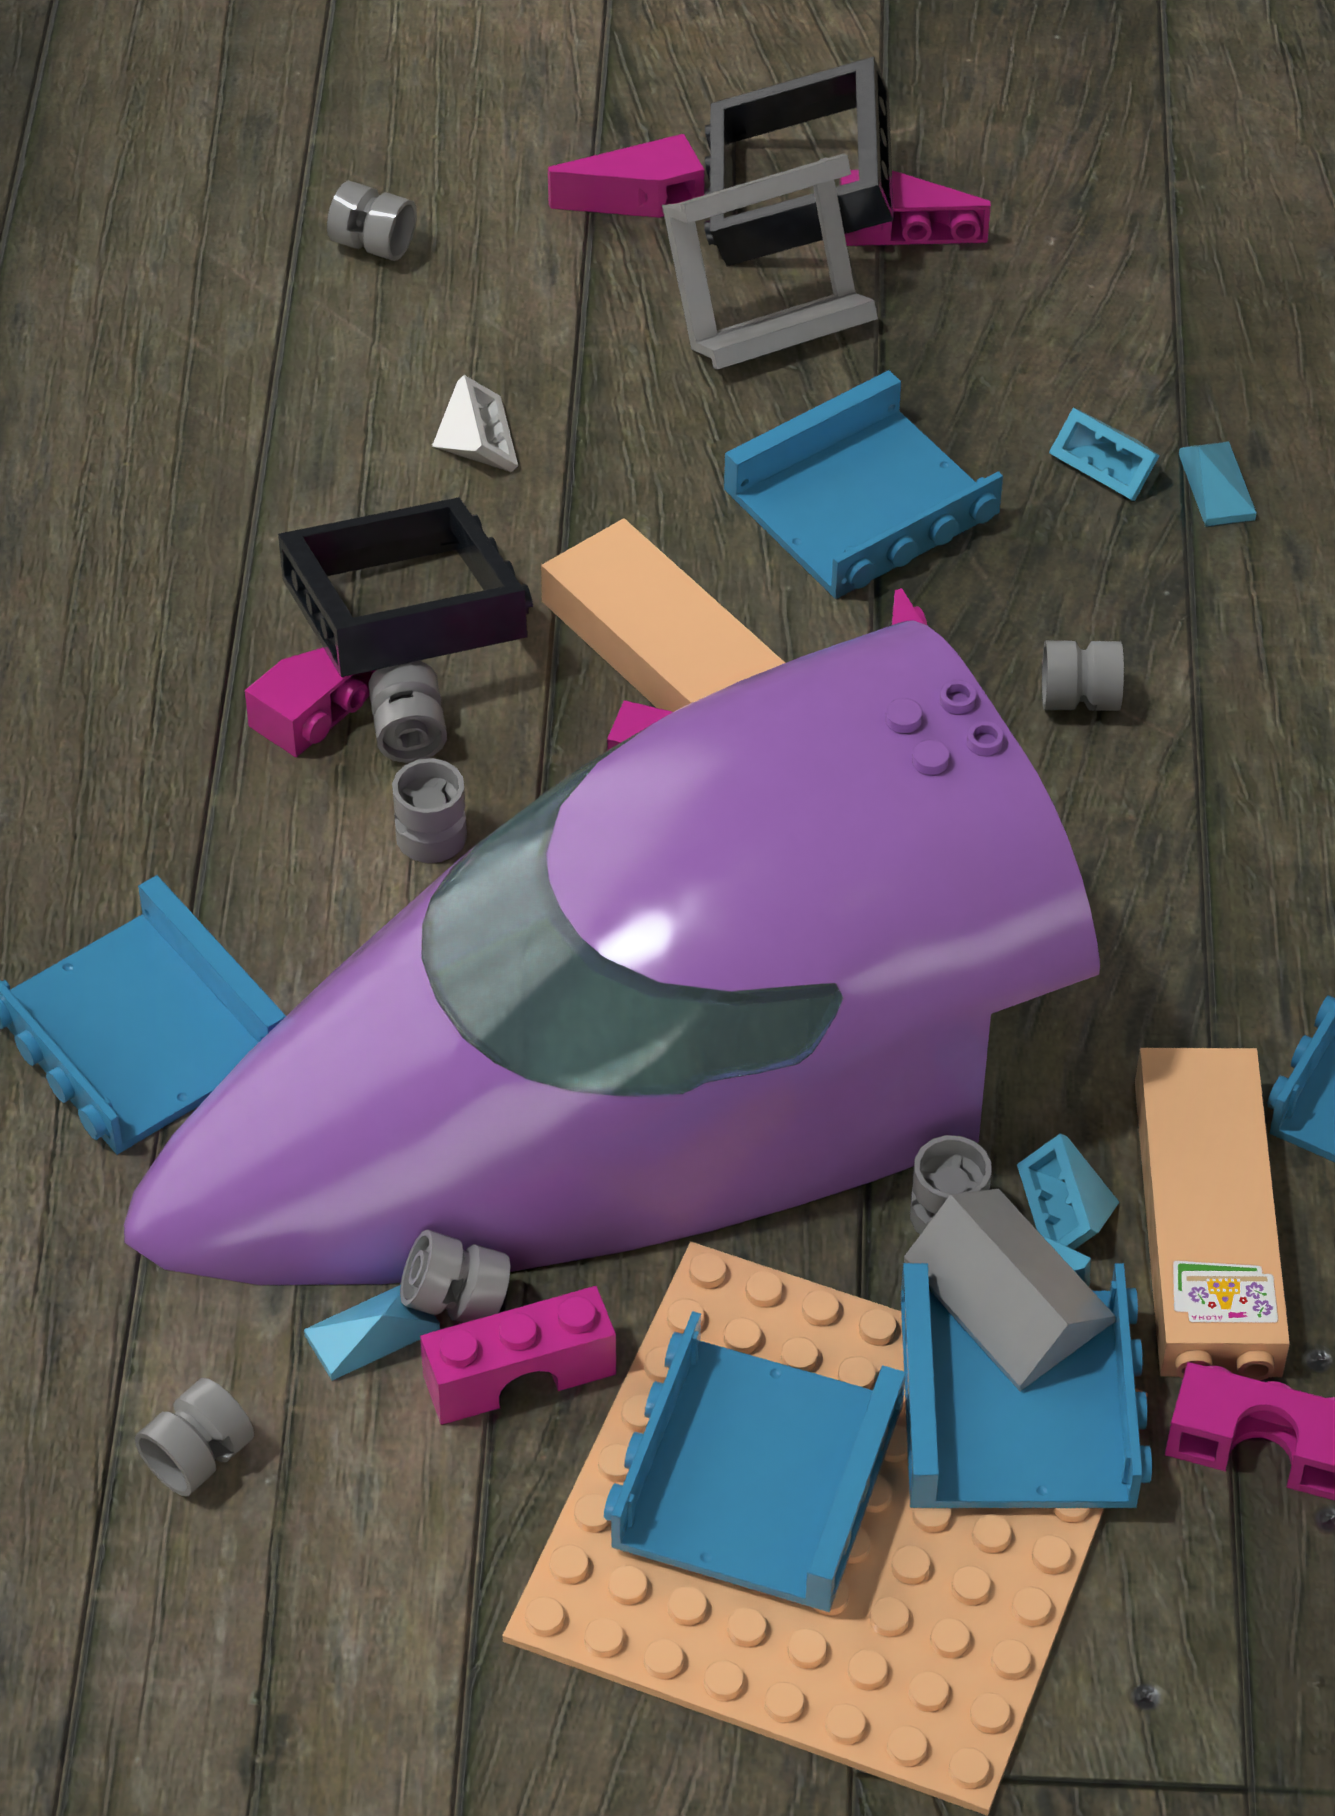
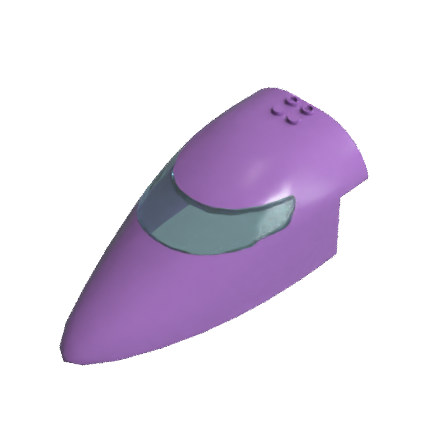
(656, 992)

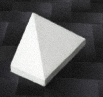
(476, 426)

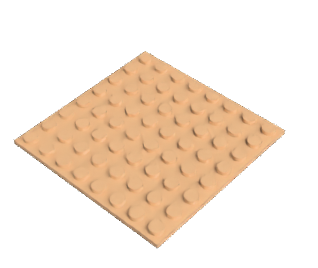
(934, 1617)

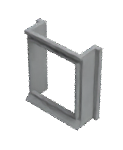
(784, 327)

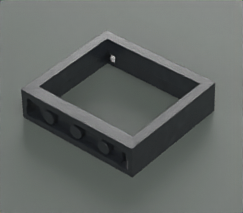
(788, 104)
(413, 630)

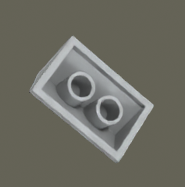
(1007, 1285)

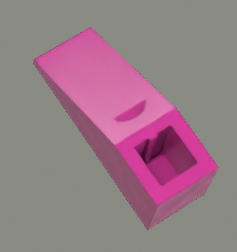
(629, 179)
(925, 215)
(303, 700)

